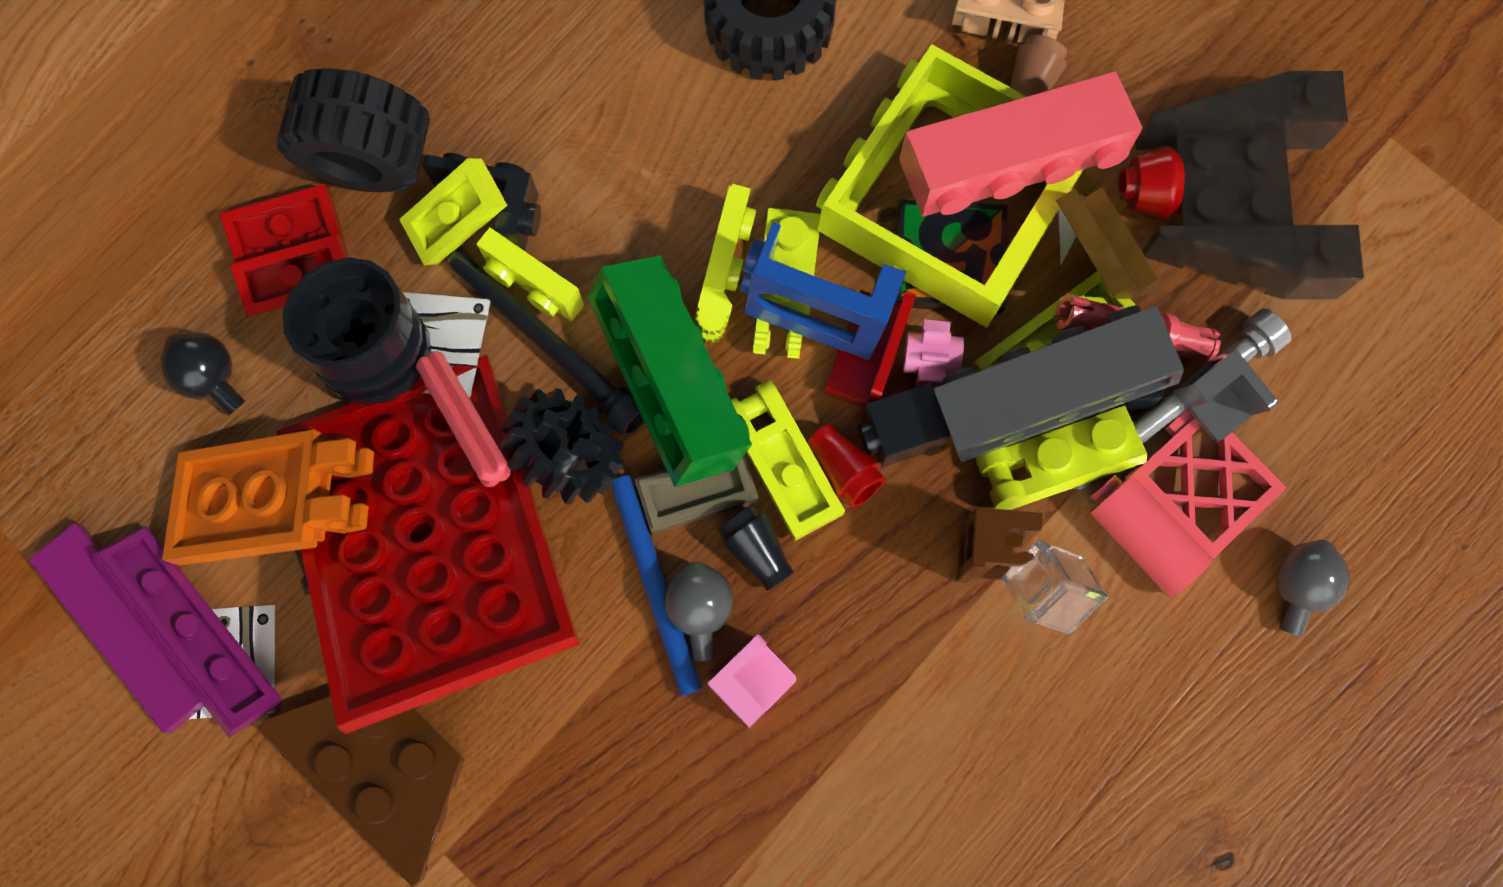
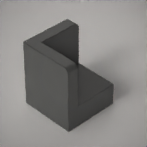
(1225, 394)

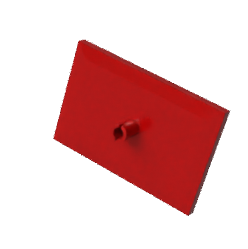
(444, 577)

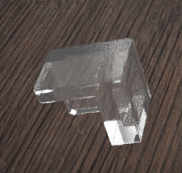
(1055, 588)

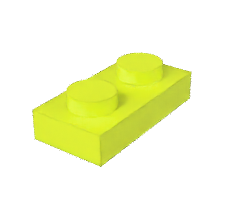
(453, 211)
(546, 288)

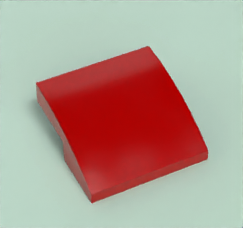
(280, 243)

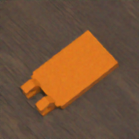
(262, 497)

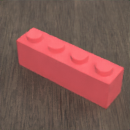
(1019, 144)

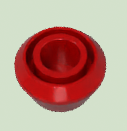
(1153, 183)

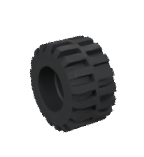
(769, 43)
(353, 130)

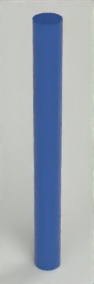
(654, 584)

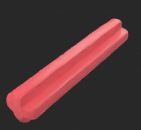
(463, 419)

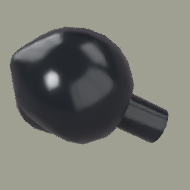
(199, 367)

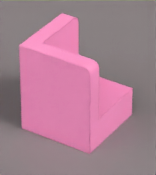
(752, 681)

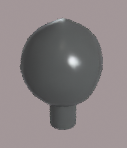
(1311, 580)
(698, 605)

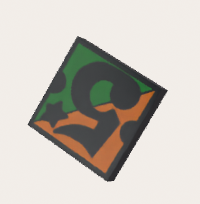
(965, 240)

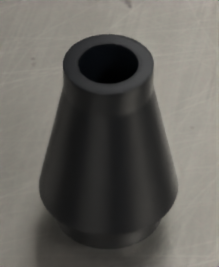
(755, 545)

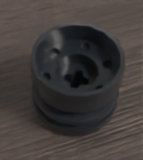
(356, 330)

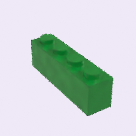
(669, 370)

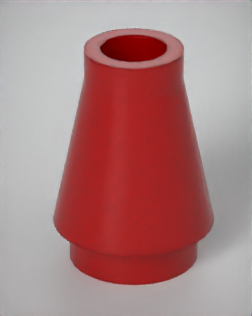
(848, 468)

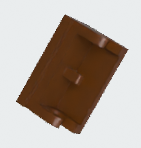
(989, 540)

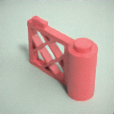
(1157, 530)

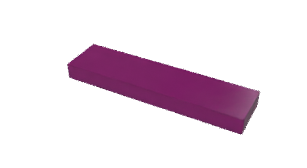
(113, 629)
(187, 631)

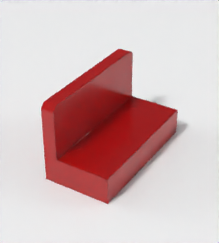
(864, 380)

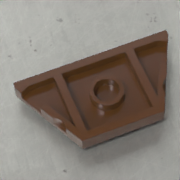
(382, 778)

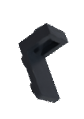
(517, 187)

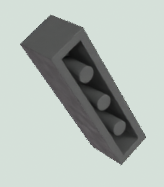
(1059, 382)

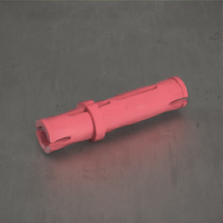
(1188, 339)

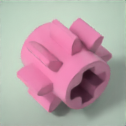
(932, 353)

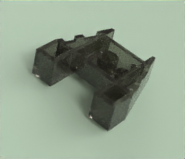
(1238, 187)

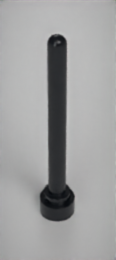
(617, 403)

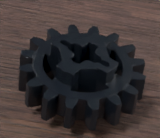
(561, 446)

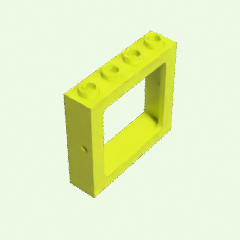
(956, 90)

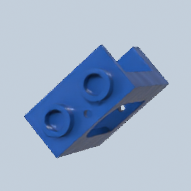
(772, 277)

